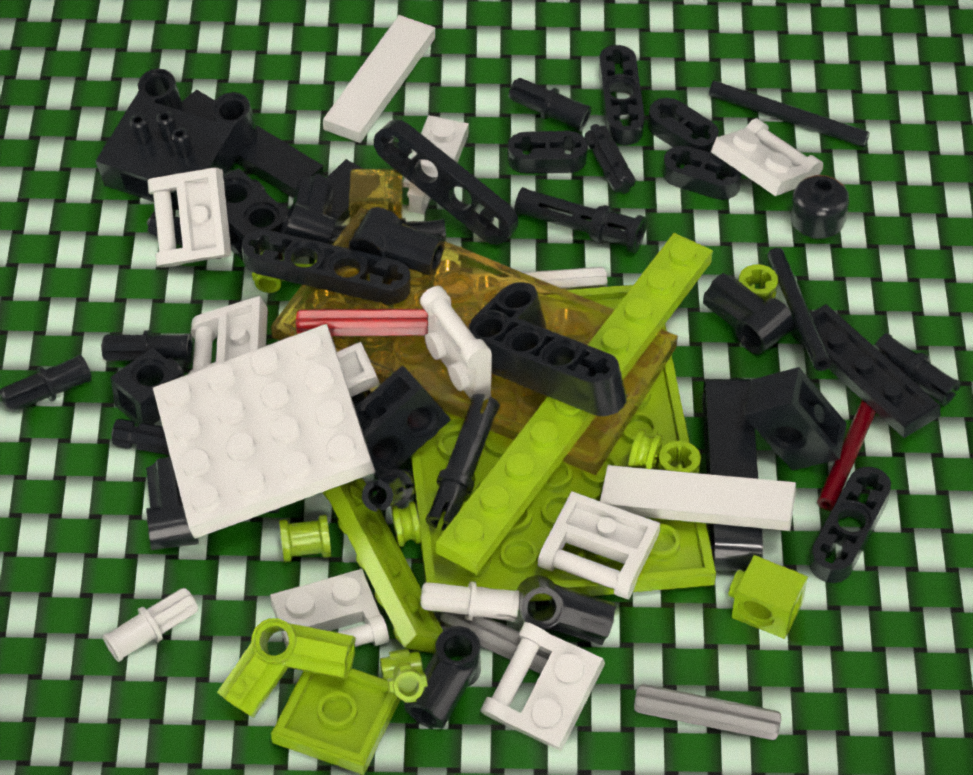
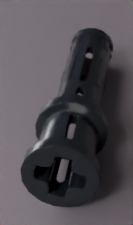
(599, 229)

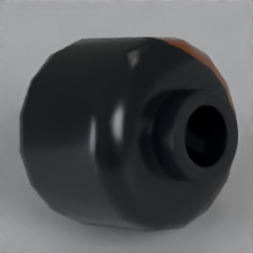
(819, 206)

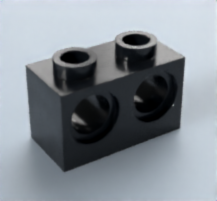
(249, 209)
(398, 420)

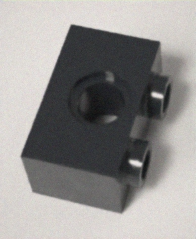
(795, 419)

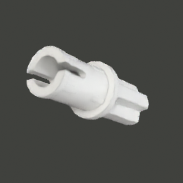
(471, 601)
(150, 623)

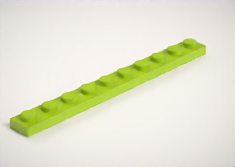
(558, 426)

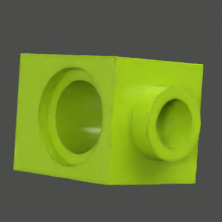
(767, 596)

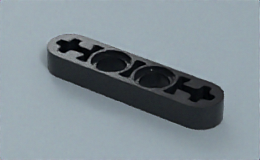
(442, 187)
(329, 260)

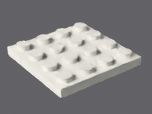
(262, 431)

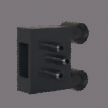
(164, 141)

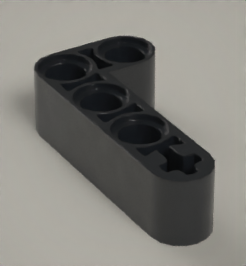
(543, 359)

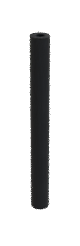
(789, 114)
(799, 310)

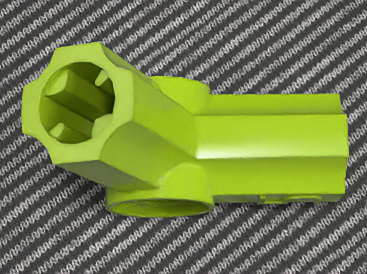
(307, 650)

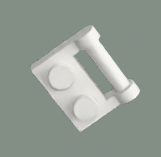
(765, 158)
(201, 217)
(239, 331)
(455, 345)
(603, 532)
(333, 605)
(557, 693)

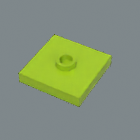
(337, 718)

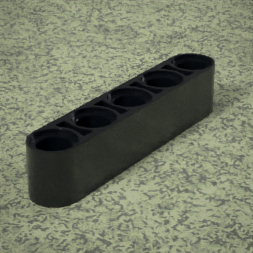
(730, 452)

